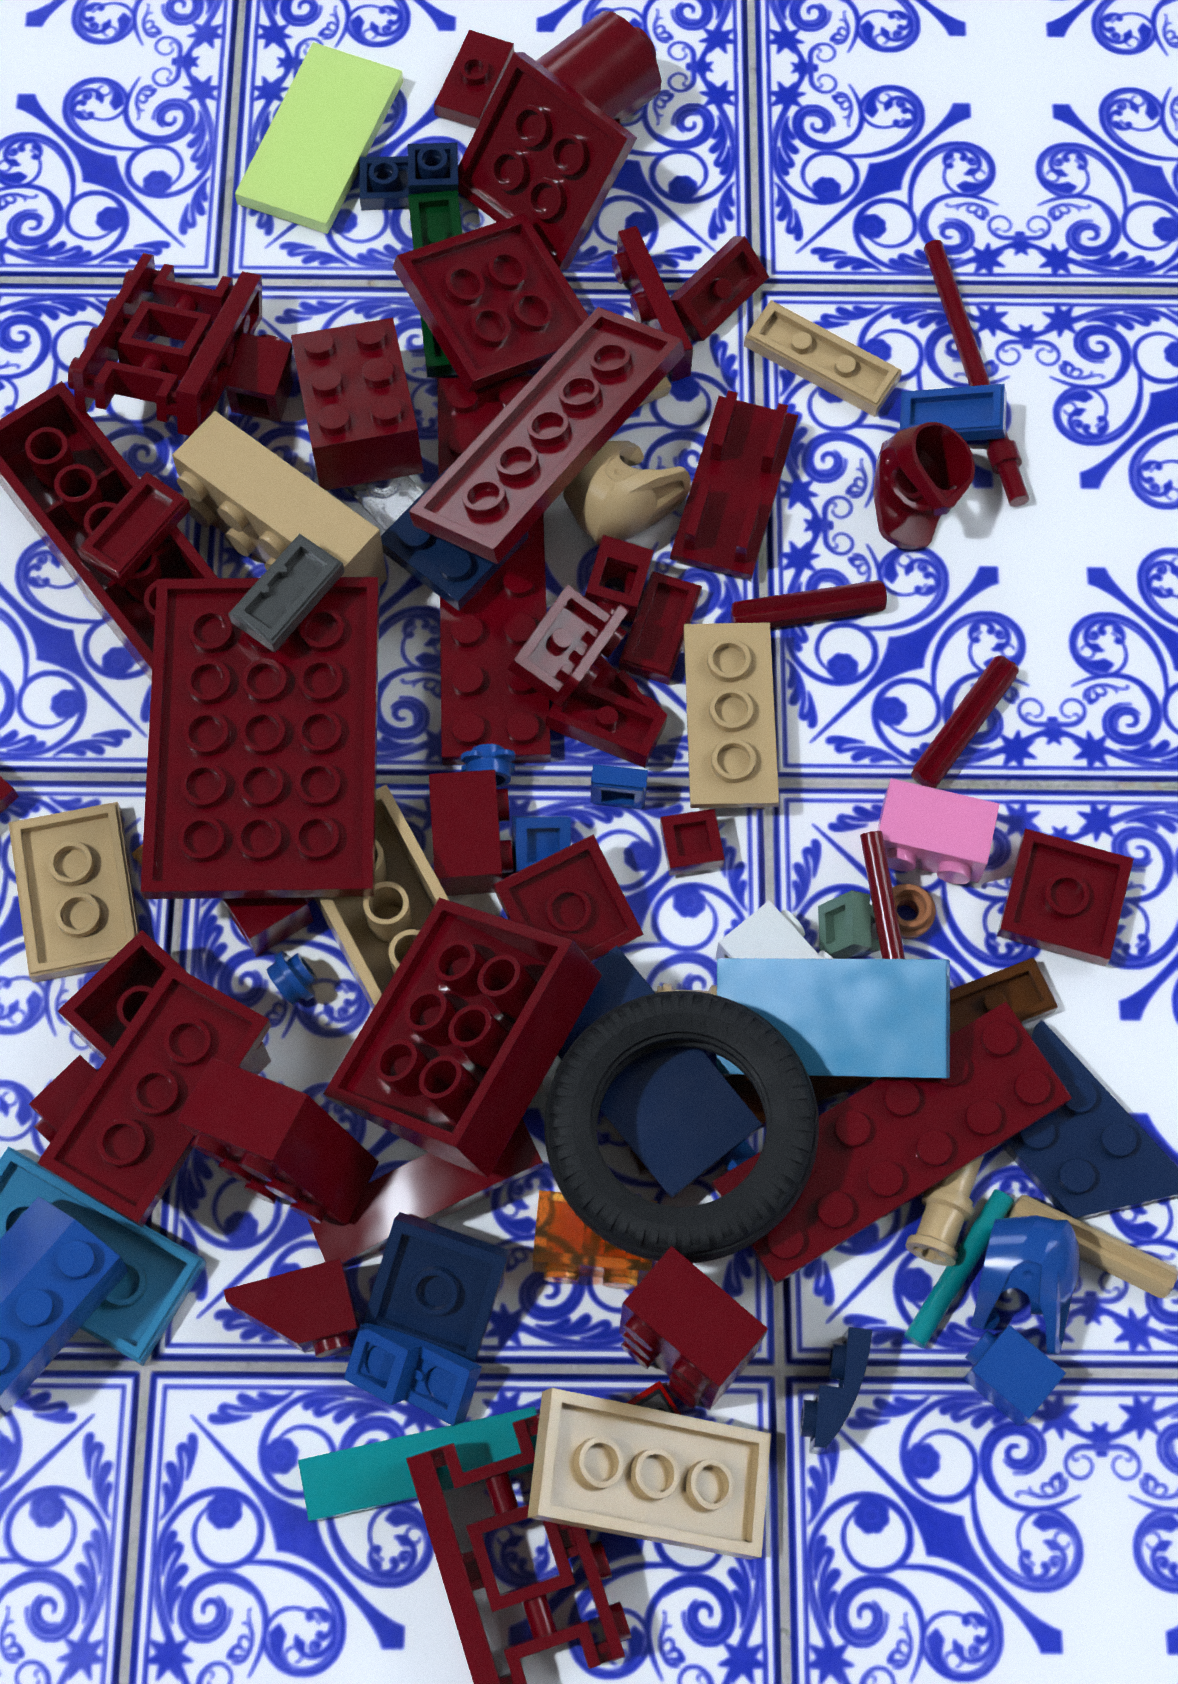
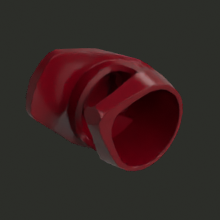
(918, 480)

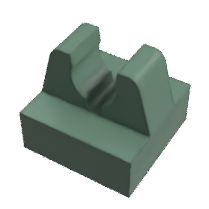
(847, 926)

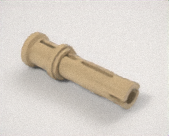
(943, 1217)

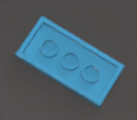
(849, 1012)
(158, 1268)

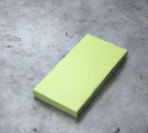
(319, 137)

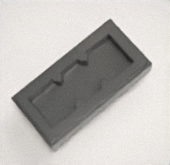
(286, 592)

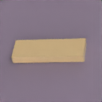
(822, 358)

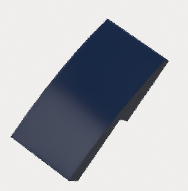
(389, 180)
(831, 1405)

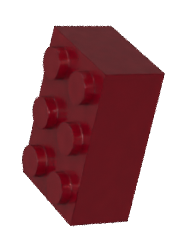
(357, 404)
(116, 993)
(277, 1142)
(689, 1330)

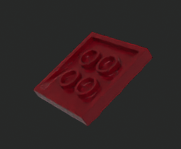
(543, 156)
(492, 300)

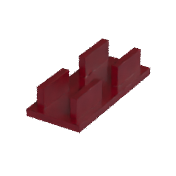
(734, 486)

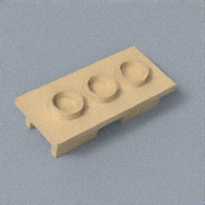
(730, 716)

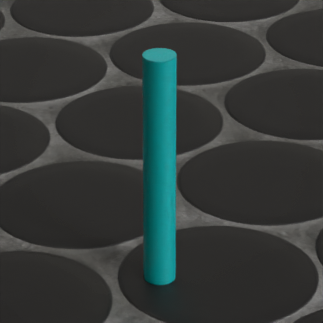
(955, 1276)

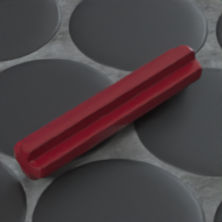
(812, 605)
(965, 722)

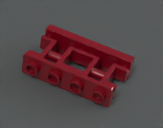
(153, 369)
(473, 1571)

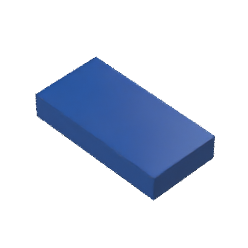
(968, 410)

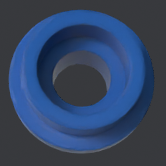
(292, 977)

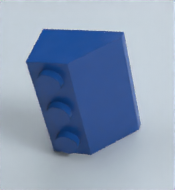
(49, 1287)

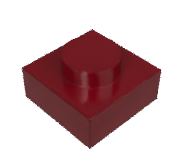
(692, 842)

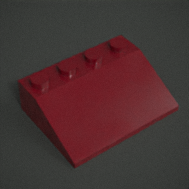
(465, 1034)

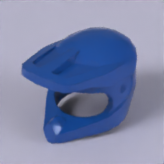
(1040, 1260)

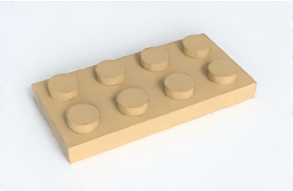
(649, 1474)

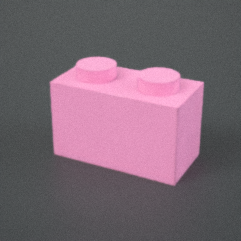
(937, 831)

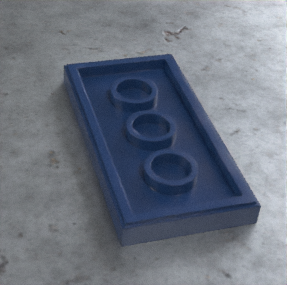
(669, 1102)

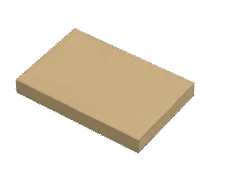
(73, 890)

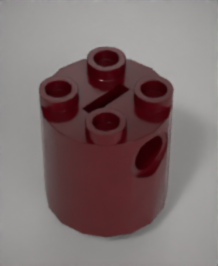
(608, 65)

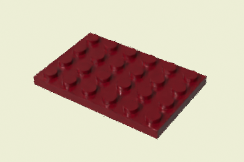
(260, 753)

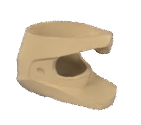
(620, 499)

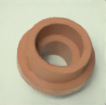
(923, 905)

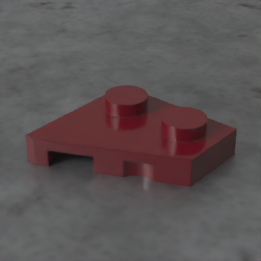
(611, 716)

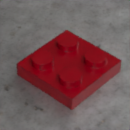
(1065, 897)
(572, 898)

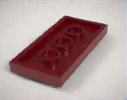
(124, 1129)

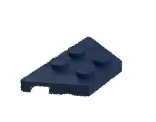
(1090, 1150)

